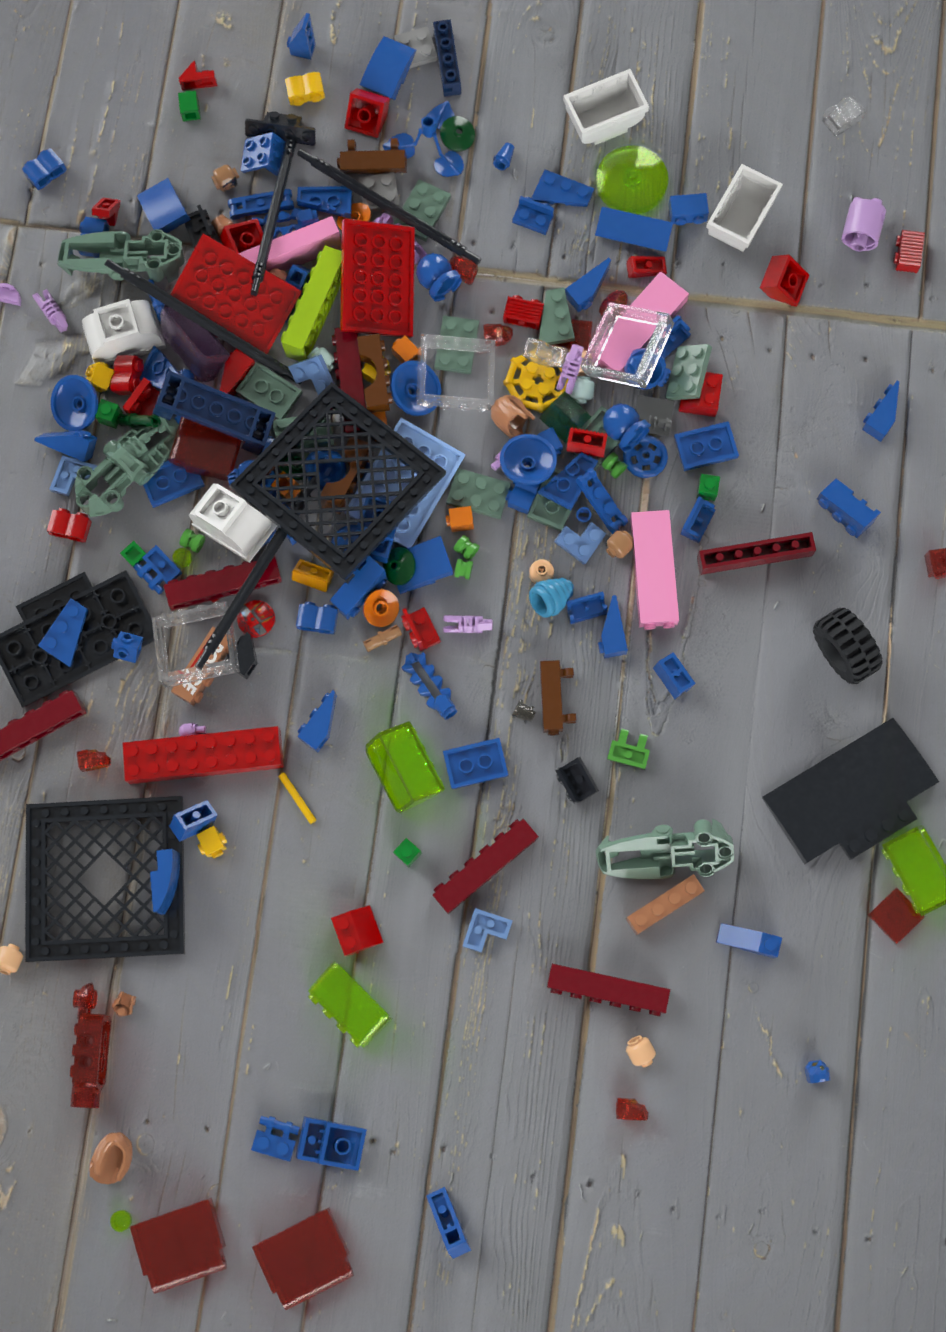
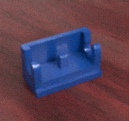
(677, 336)
(698, 520)
(586, 607)
(674, 675)

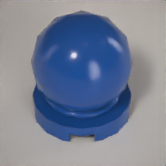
(436, 274)
(623, 424)

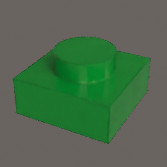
(133, 553)

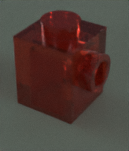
(936, 563)

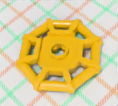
(527, 384)

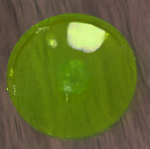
(632, 179)

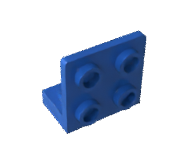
(263, 152)

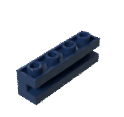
(447, 58)

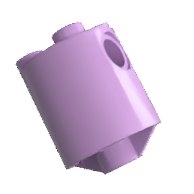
(864, 224)

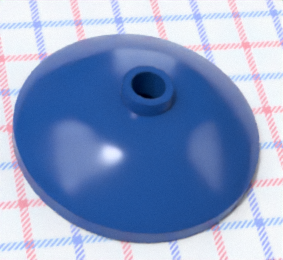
(406, 378)
(74, 403)
(528, 450)

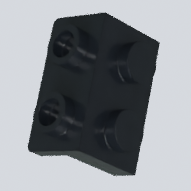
(199, 225)
(576, 781)

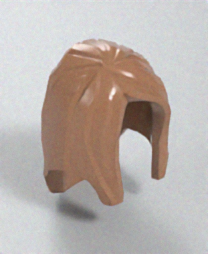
(510, 415)
(111, 1158)

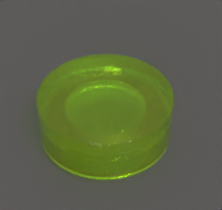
(182, 557)
(121, 1220)

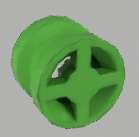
(463, 569)

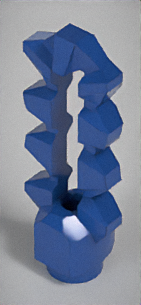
(303, 217)
(443, 702)

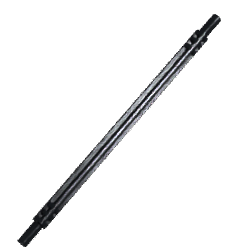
(389, 206)
(260, 266)
(200, 319)
(248, 586)

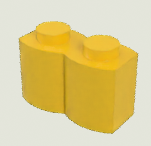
(305, 88)

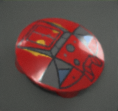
(256, 618)

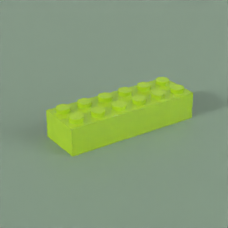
(313, 306)

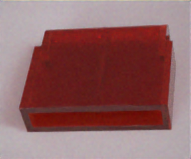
(204, 450)
(180, 1245)
(304, 1259)

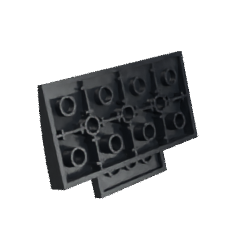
(111, 609)
(853, 795)

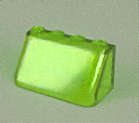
(403, 767)
(919, 868)
(349, 1005)

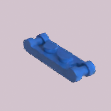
(257, 204)
(601, 500)

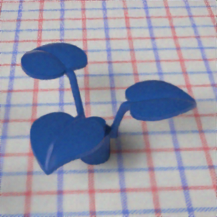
(448, 164)

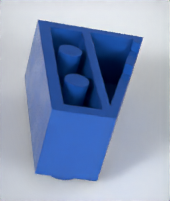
(846, 508)
(355, 591)

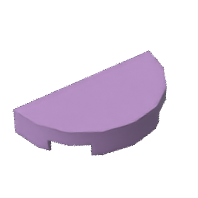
(9, 294)

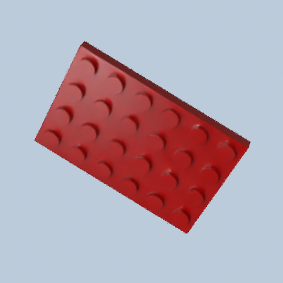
(377, 278)
(219, 287)

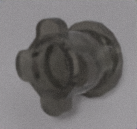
(524, 712)

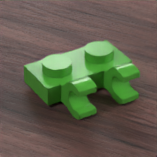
(629, 754)

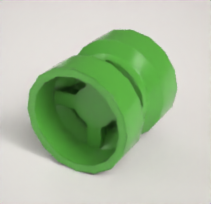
(614, 465)
(192, 540)
(466, 547)

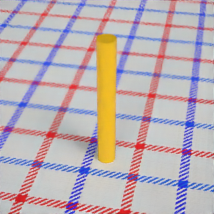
(297, 798)

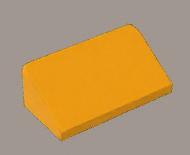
(312, 575)

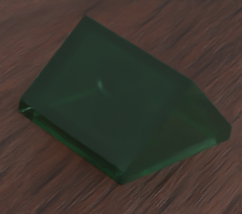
(563, 415)

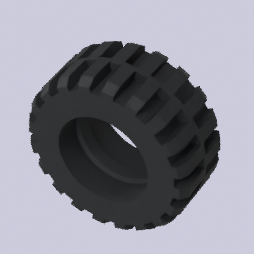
(847, 645)

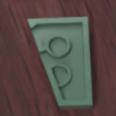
(556, 319)

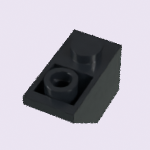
(246, 655)

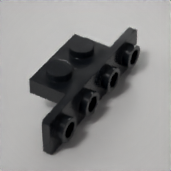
(283, 126)

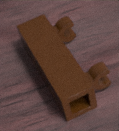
(372, 161)
(551, 697)

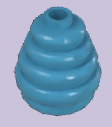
(550, 596)

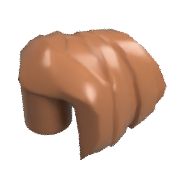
(219, 222)
(124, 1004)

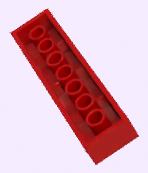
(203, 755)

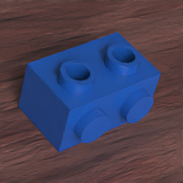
(688, 209)
(193, 820)

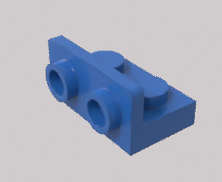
(533, 215)

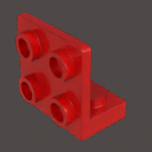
(142, 399)
(421, 629)

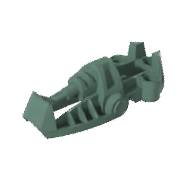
(124, 252)
(125, 462)
(665, 850)

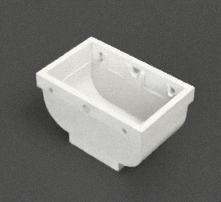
(606, 107)
(743, 207)
(122, 330)
(231, 522)

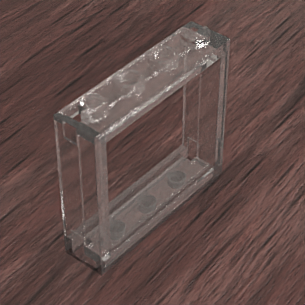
(458, 344)
(651, 355)
(192, 674)

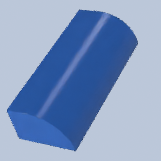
(634, 229)

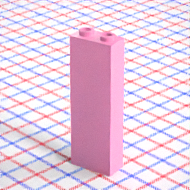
(299, 245)
(629, 335)
(654, 569)

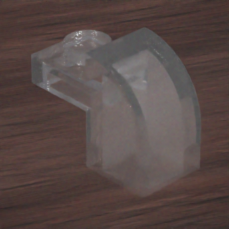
(544, 354)

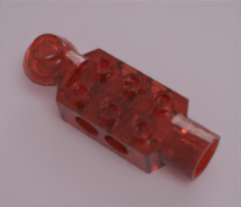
(89, 1079)

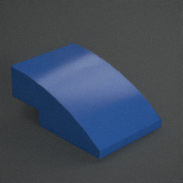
(388, 68)
(163, 206)
(383, 551)
(431, 564)
(165, 880)
(331, 1143)

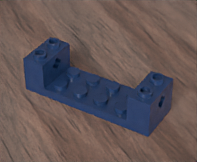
(215, 410)

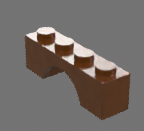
(371, 352)
(349, 482)

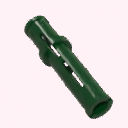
(134, 420)

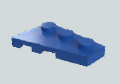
(559, 189)
(327, 199)
(156, 368)
(563, 487)
(64, 633)

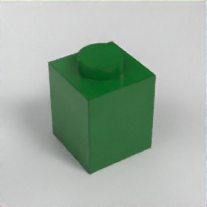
(189, 106)
(108, 413)
(708, 487)
(407, 852)

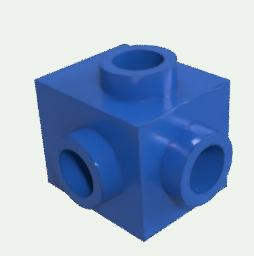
(127, 646)

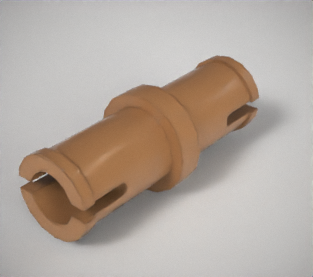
(382, 638)

